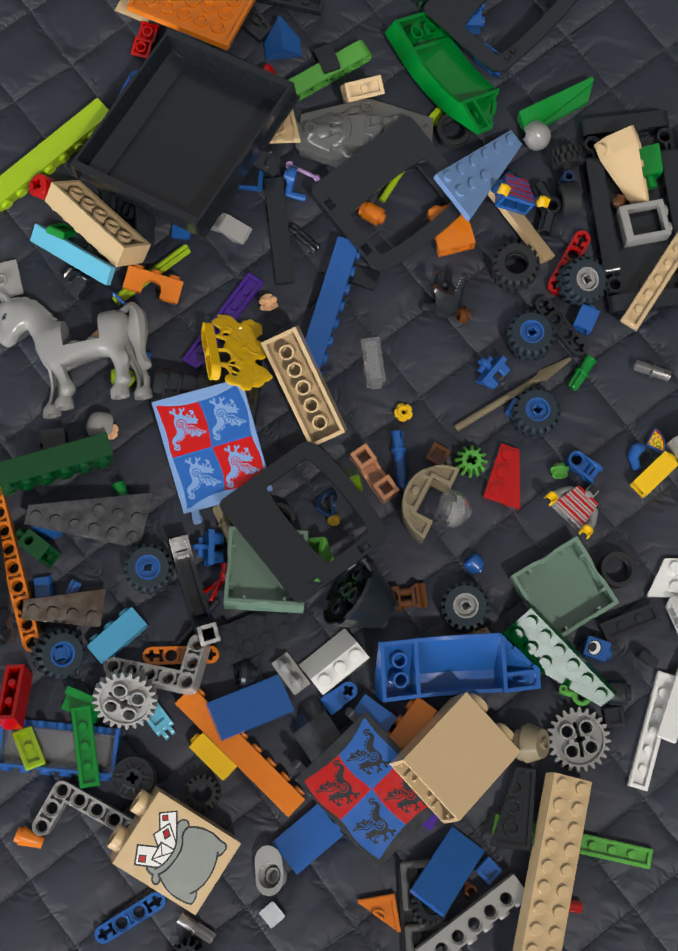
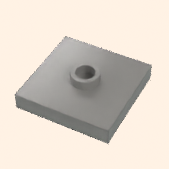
(10, 279)

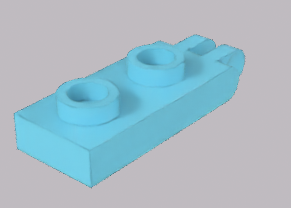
(160, 722)

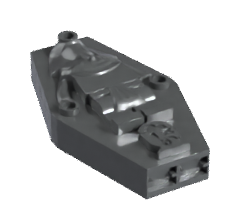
(344, 129)

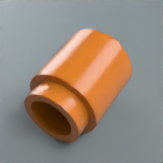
(372, 213)

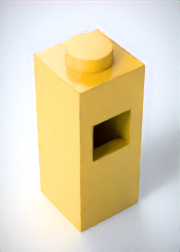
(654, 474)
(212, 756)

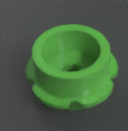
(559, 471)

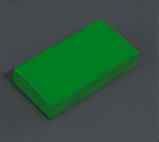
(61, 231)

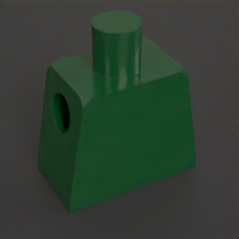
(37, 547)

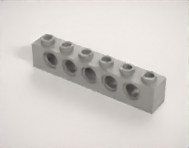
(460, 922)

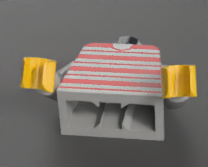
(576, 506)

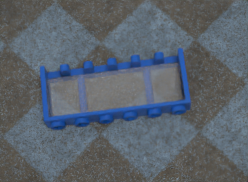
(58, 748)

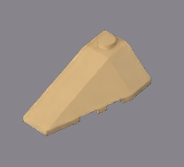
(622, 160)

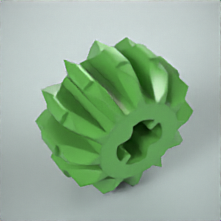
(473, 455)

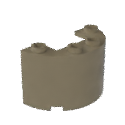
(439, 477)

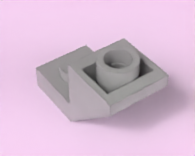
(232, 228)

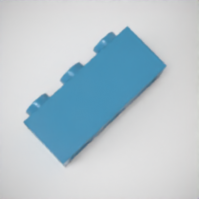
(117, 635)

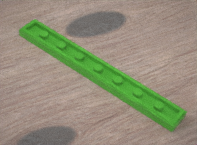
(608, 849)

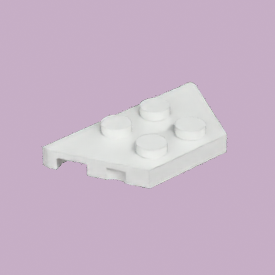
(666, 580)

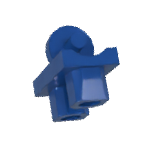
(490, 367)
(207, 544)

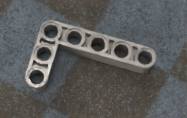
(161, 675)
(87, 808)

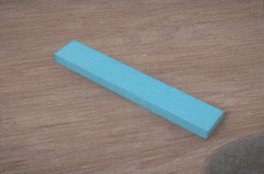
(73, 255)

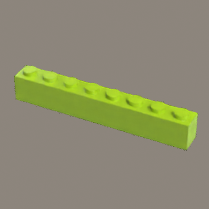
(50, 153)

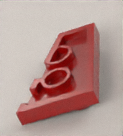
(505, 478)

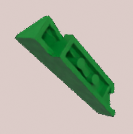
(557, 105)

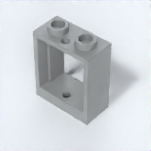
(625, 227)

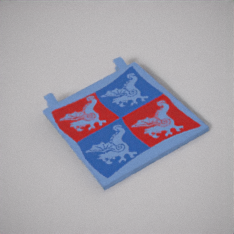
(209, 444)

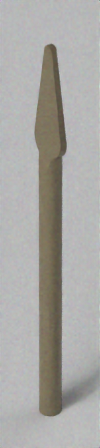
(542, 375)

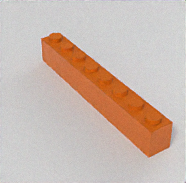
(245, 756)

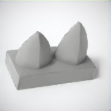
(290, 673)

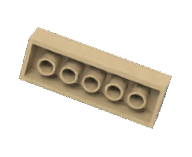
(97, 223)
(304, 386)

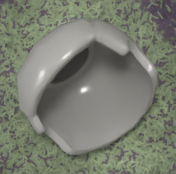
(537, 135)
(99, 423)

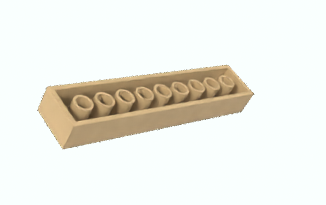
(552, 864)

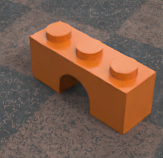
(169, 286)

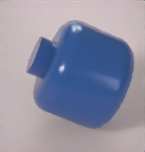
(474, 563)

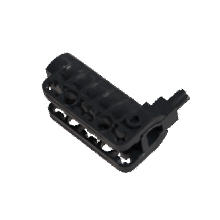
(175, 382)

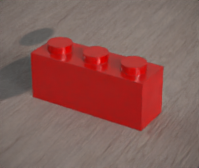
(14, 696)

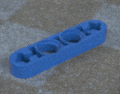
(129, 914)

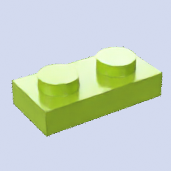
(28, 748)

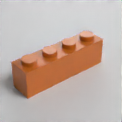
(414, 719)

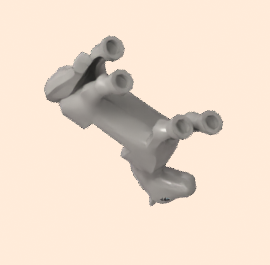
(120, 338)

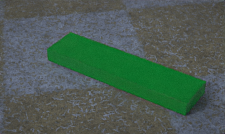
(85, 746)

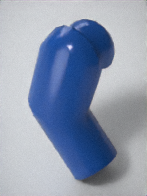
(634, 454)

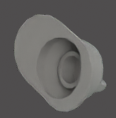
(269, 870)

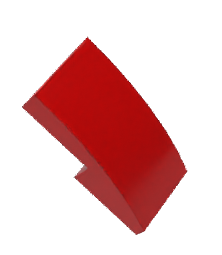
(145, 40)

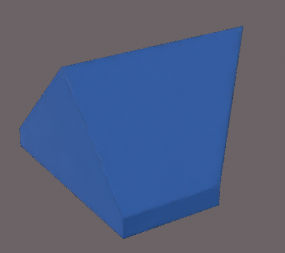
(282, 42)

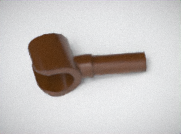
(468, 888)

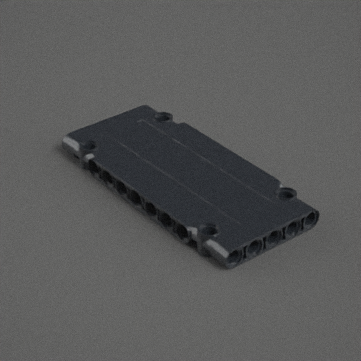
(631, 265)

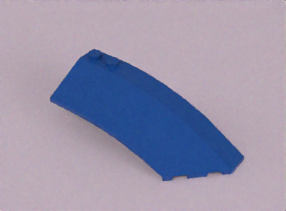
(451, 667)

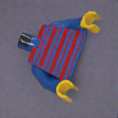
(516, 195)

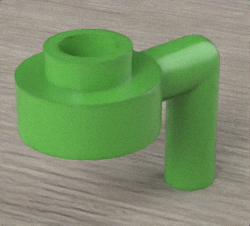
(563, 690)

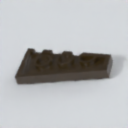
(74, 608)

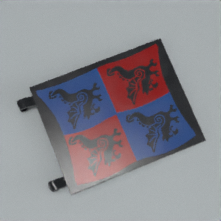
(363, 790)

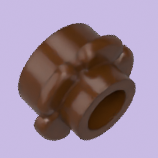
(619, 200)
(463, 315)

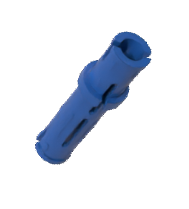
(399, 459)

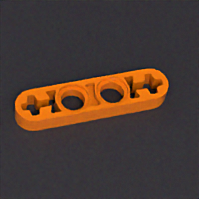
(180, 650)

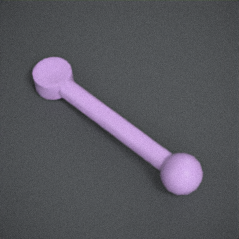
(316, 177)

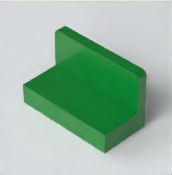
(78, 698)

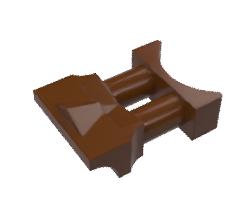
(418, 593)

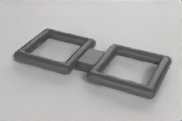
(410, 928)

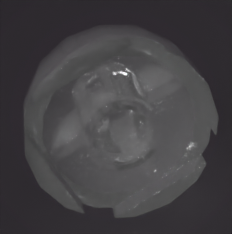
(453, 509)

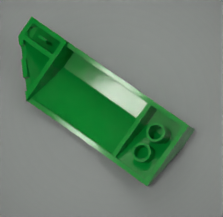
(444, 71)

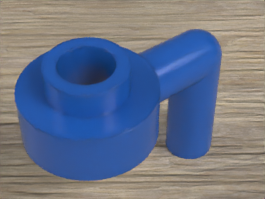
(291, 176)

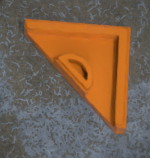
(384, 908)

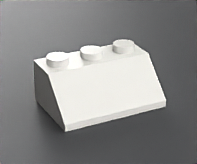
(334, 661)

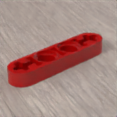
(580, 251)

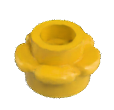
(398, 412)

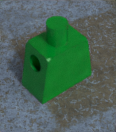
(652, 164)

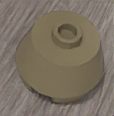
(532, 742)

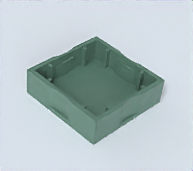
(250, 583)
(564, 587)

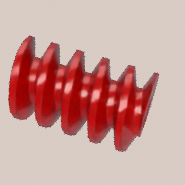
(40, 185)

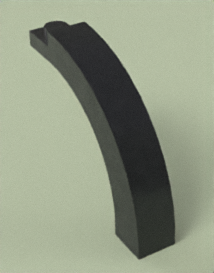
(192, 592)

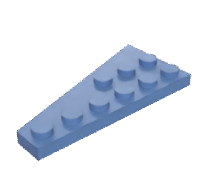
(474, 176)

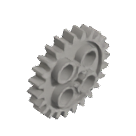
(117, 712)
(595, 735)

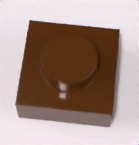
(438, 454)

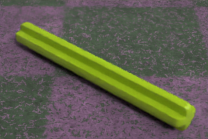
(162, 266)

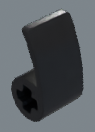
(326, 57)

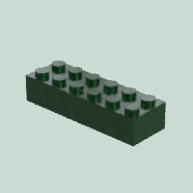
(55, 463)

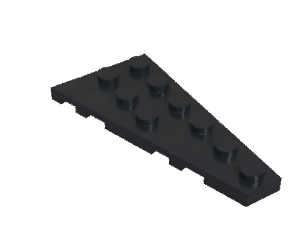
(105, 519)

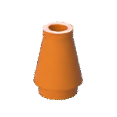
(26, 837)

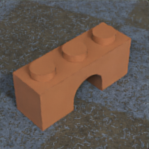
(371, 471)

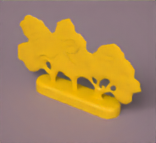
(241, 346)

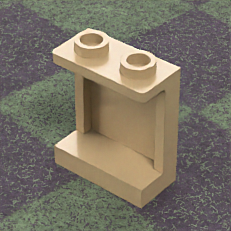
(362, 89)

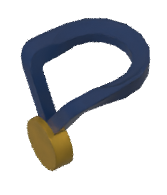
(333, 519)

